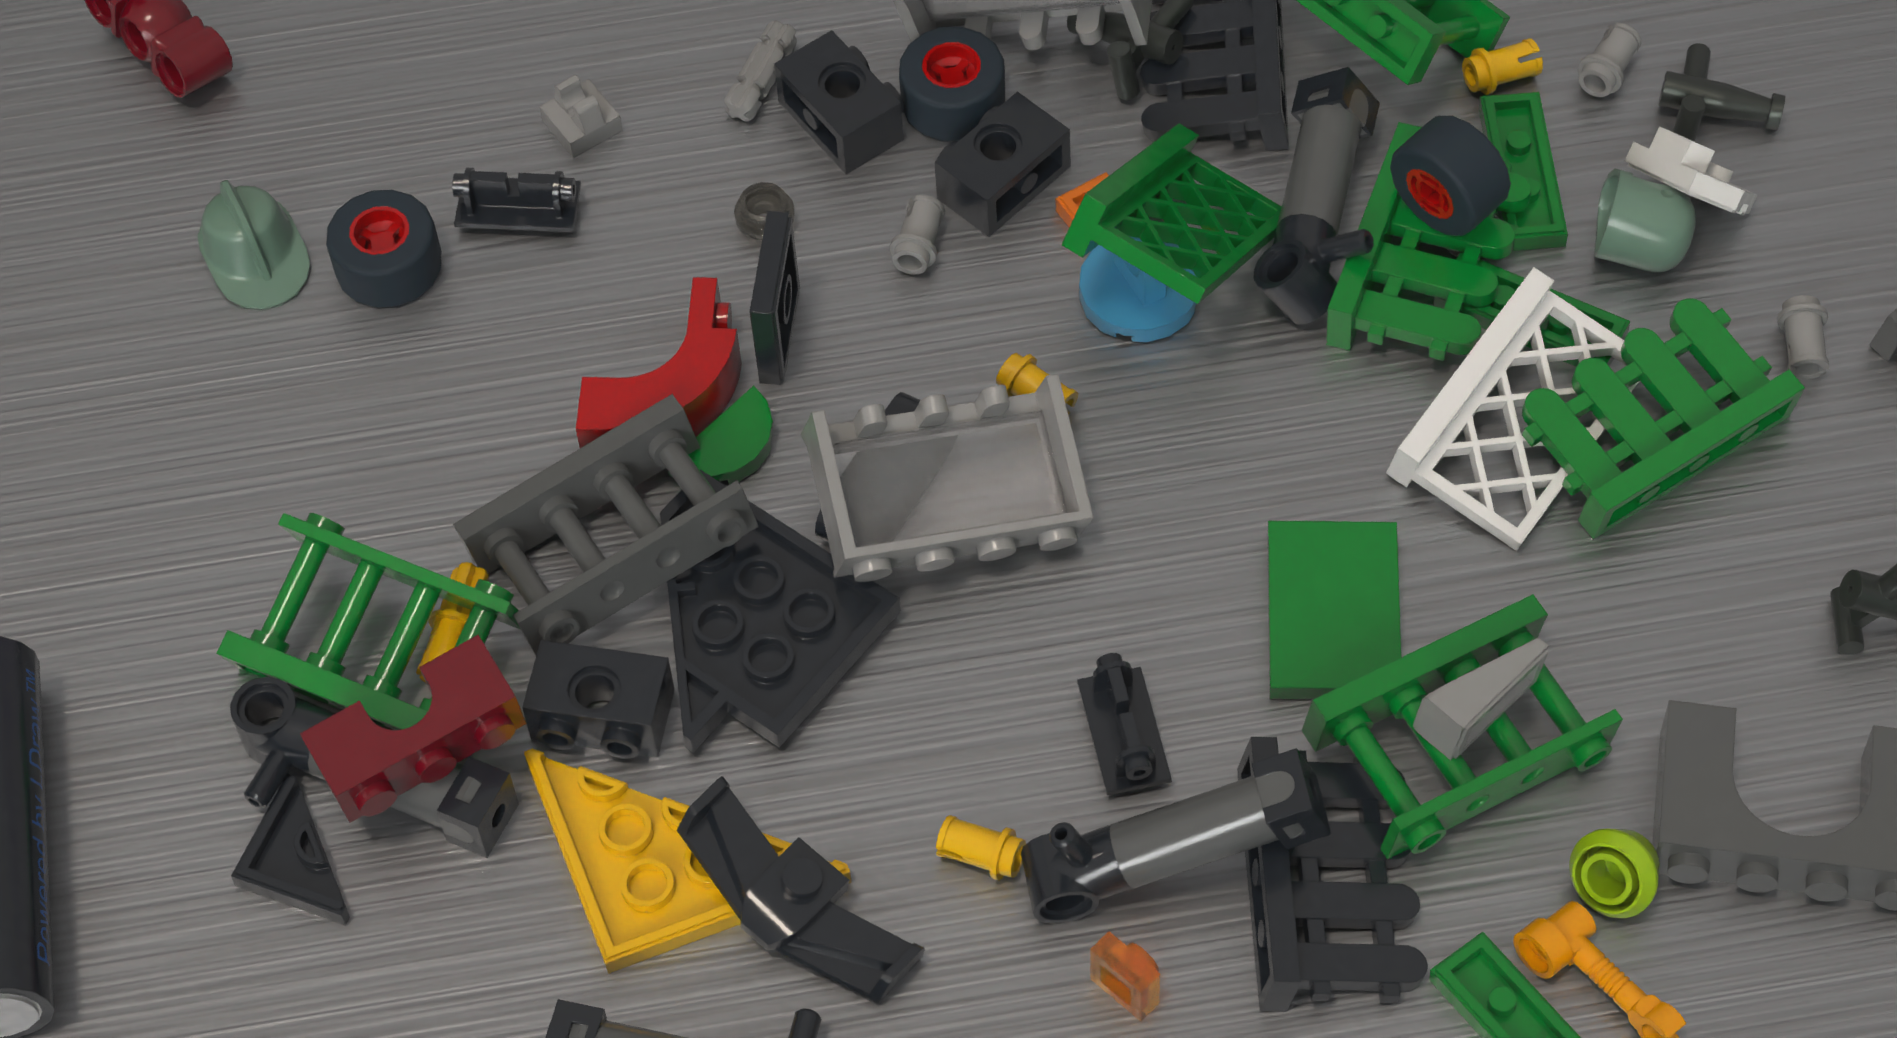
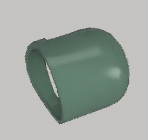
(1643, 223)

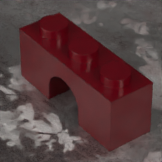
(374, 765)

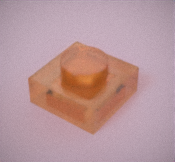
(1126, 974)

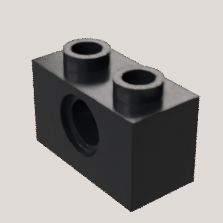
(840, 101)
(1002, 163)
(574, 676)

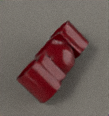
(168, 37)

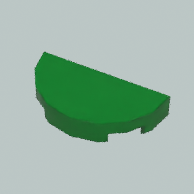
(736, 440)

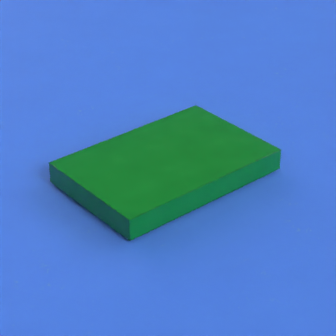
(1330, 604)

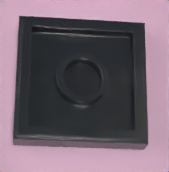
(775, 298)

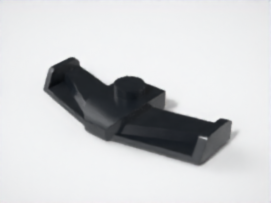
(791, 898)

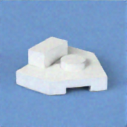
(1690, 170)

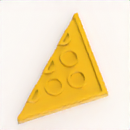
(631, 864)

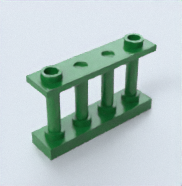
(1409, 32)
(322, 672)
(1398, 689)

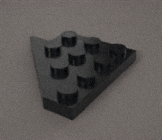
(766, 628)

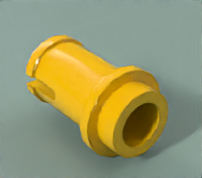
(1488, 69)
(1024, 377)
(981, 847)

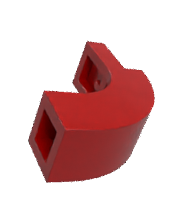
(698, 375)

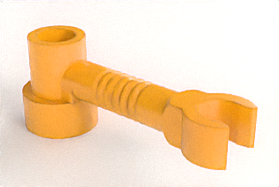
(1564, 939)

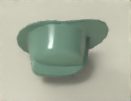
(252, 248)

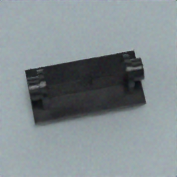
(518, 203)
(1123, 726)

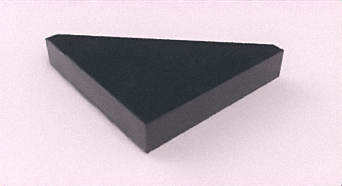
(288, 859)

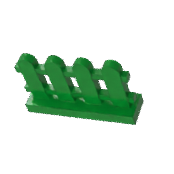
(1404, 267)
(1658, 461)

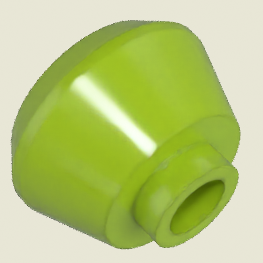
(1615, 872)

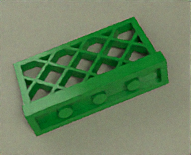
(1145, 189)

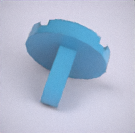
(1129, 300)

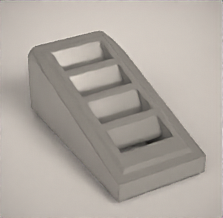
(1468, 705)

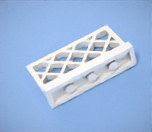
(1469, 392)

